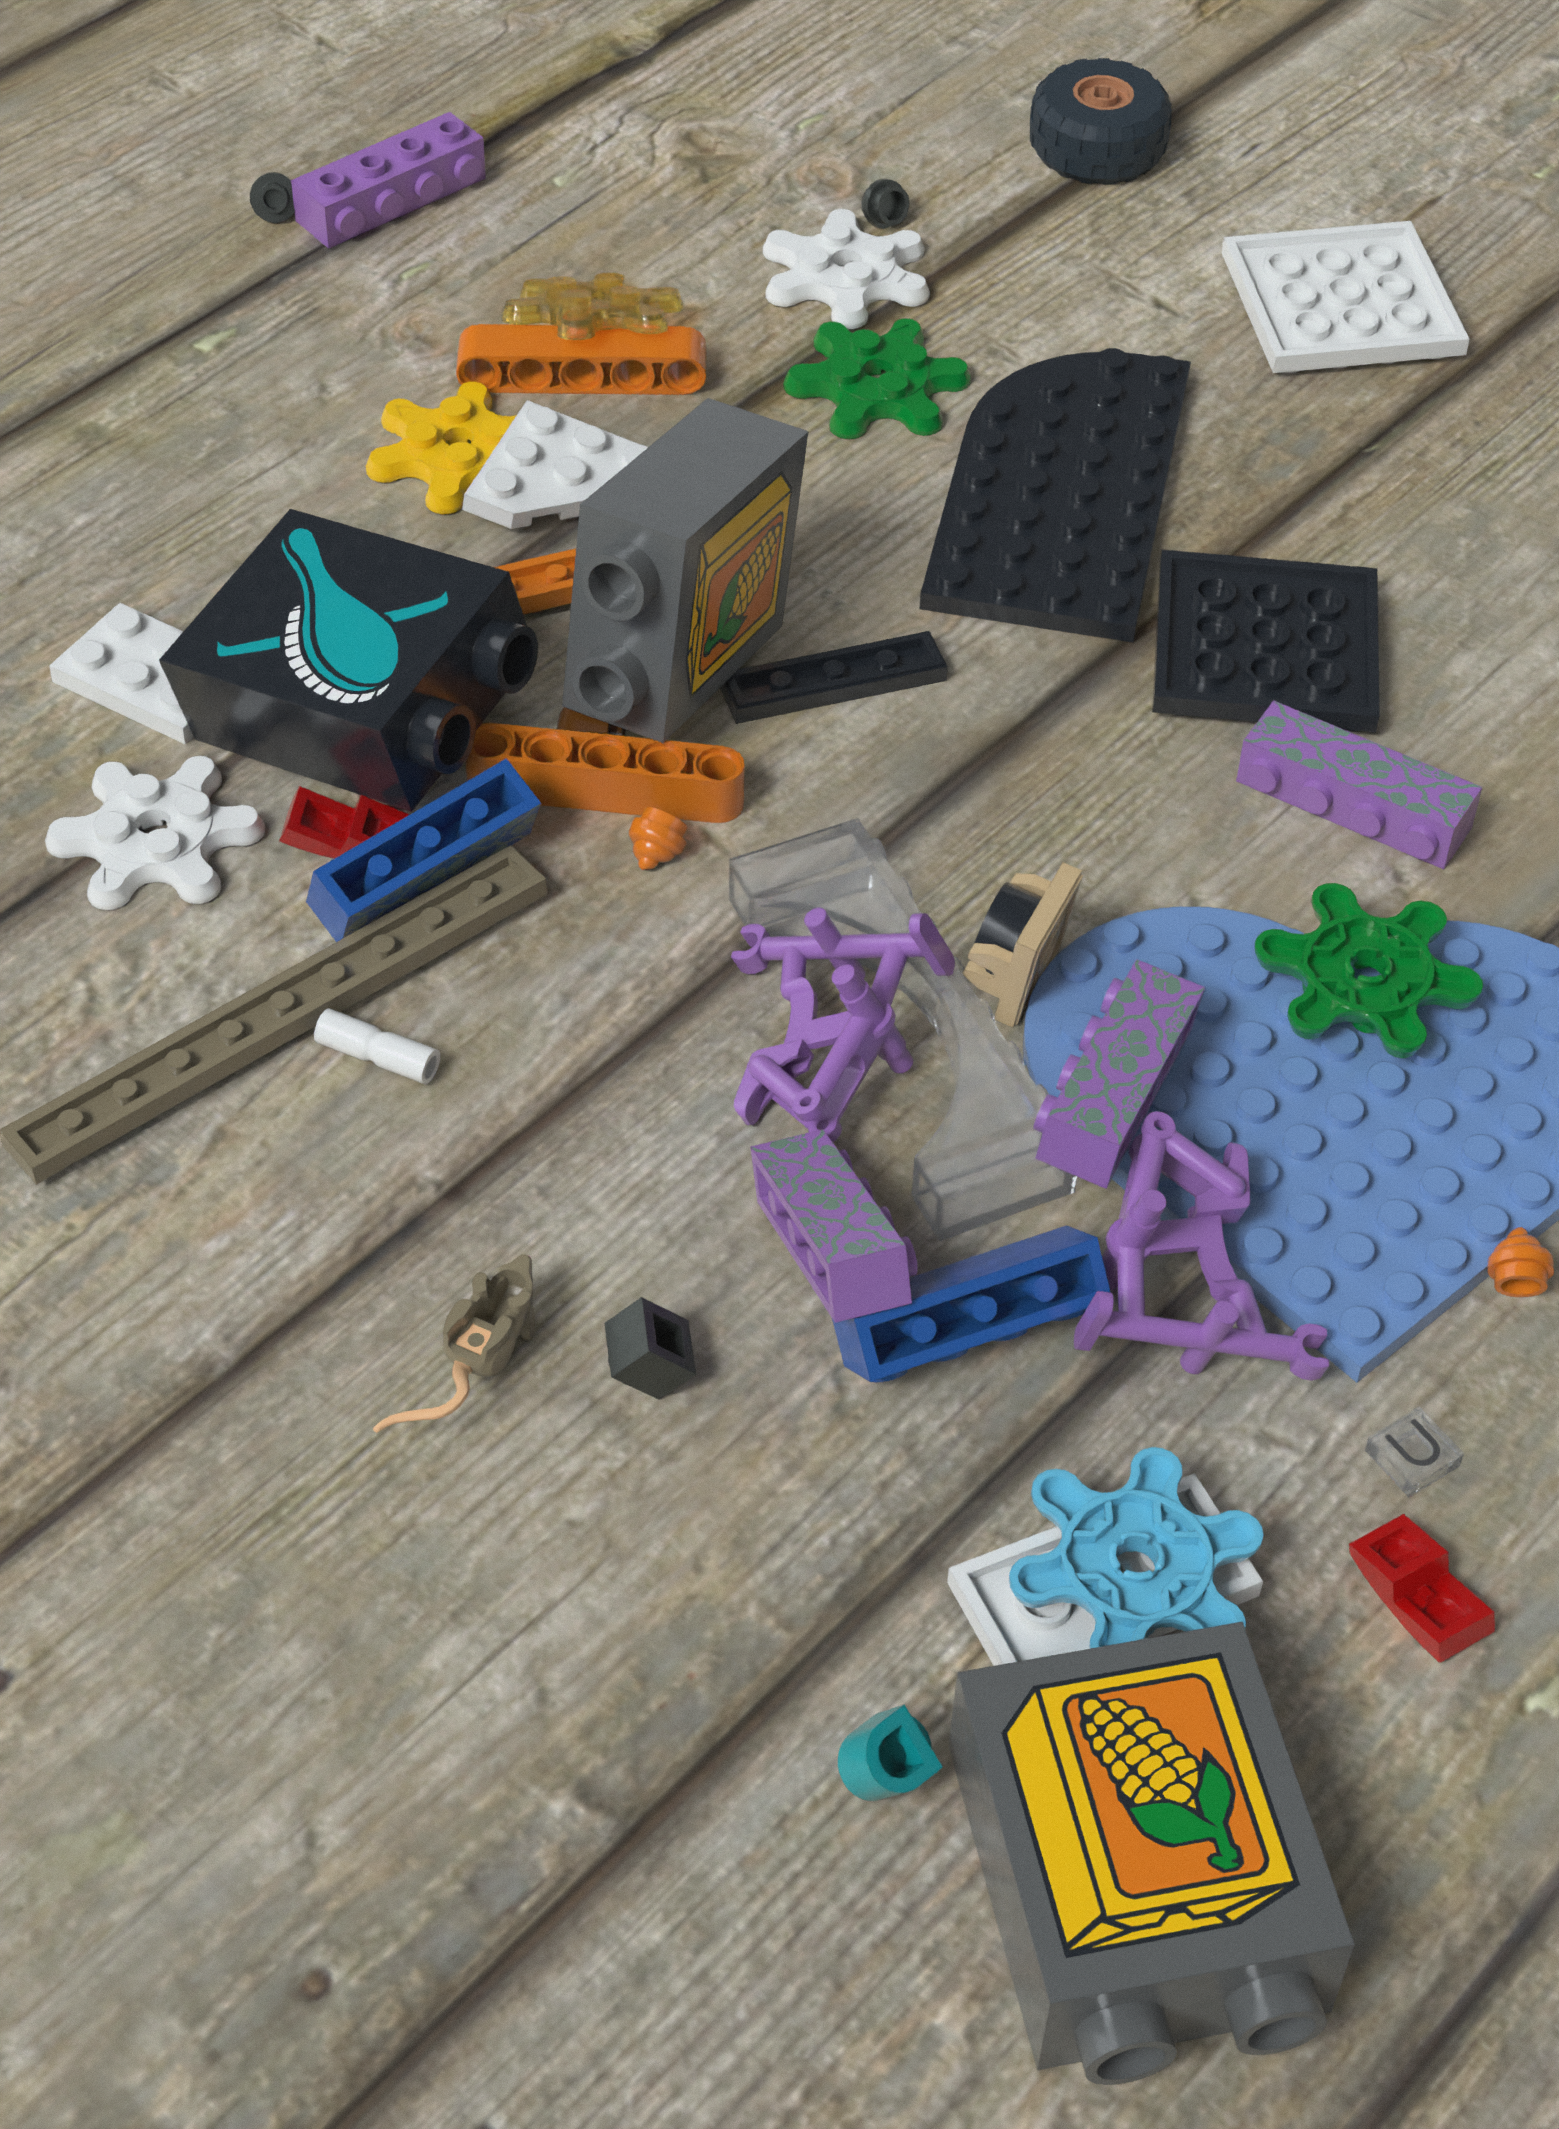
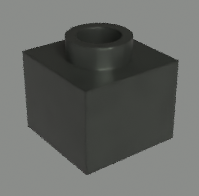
(650, 1348)

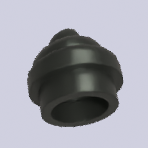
(885, 203)

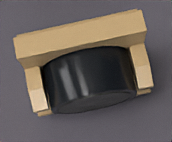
(1022, 938)

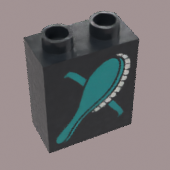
(352, 658)

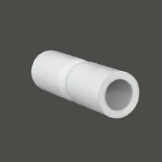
(383, 1048)

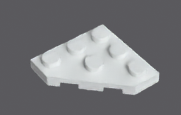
(545, 468)

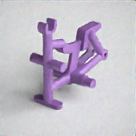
(856, 1033)
(1220, 1199)

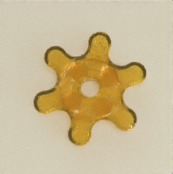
(592, 306)

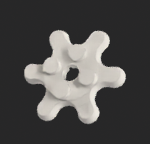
(849, 289)
(164, 855)

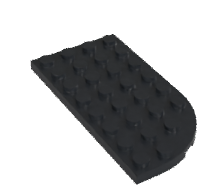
(1060, 495)

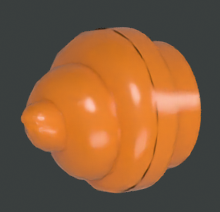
(656, 837)
(1520, 1265)

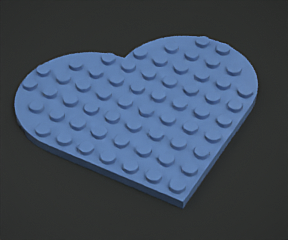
(1366, 1169)

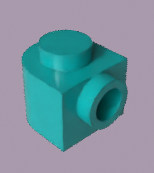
(887, 1756)

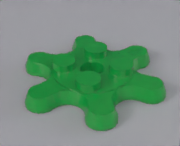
(897, 394)
(1358, 940)

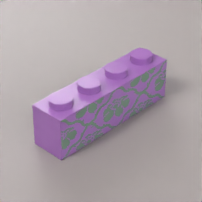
(1358, 784)
(1118, 1073)
(833, 1225)

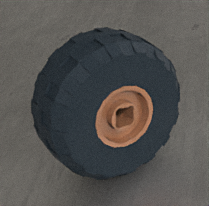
(1100, 121)

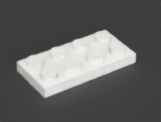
(1024, 1633)

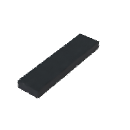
(834, 677)

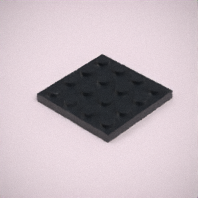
(1266, 632)

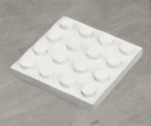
(1344, 297)

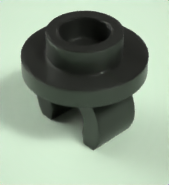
(272, 197)

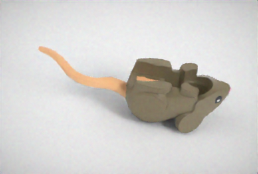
(482, 1332)

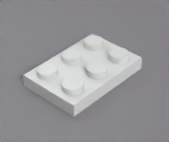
(121, 670)

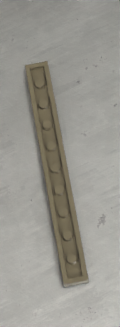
(270, 1015)

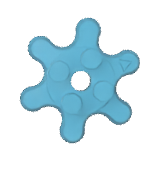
(1142, 1519)

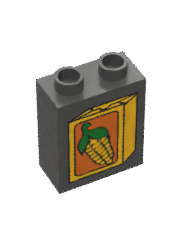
(682, 568)
(1147, 1852)

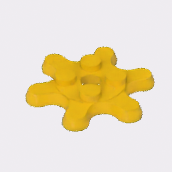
(424, 451)

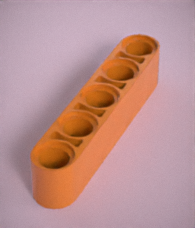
(612, 362)
(616, 771)

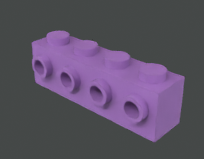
(388, 179)

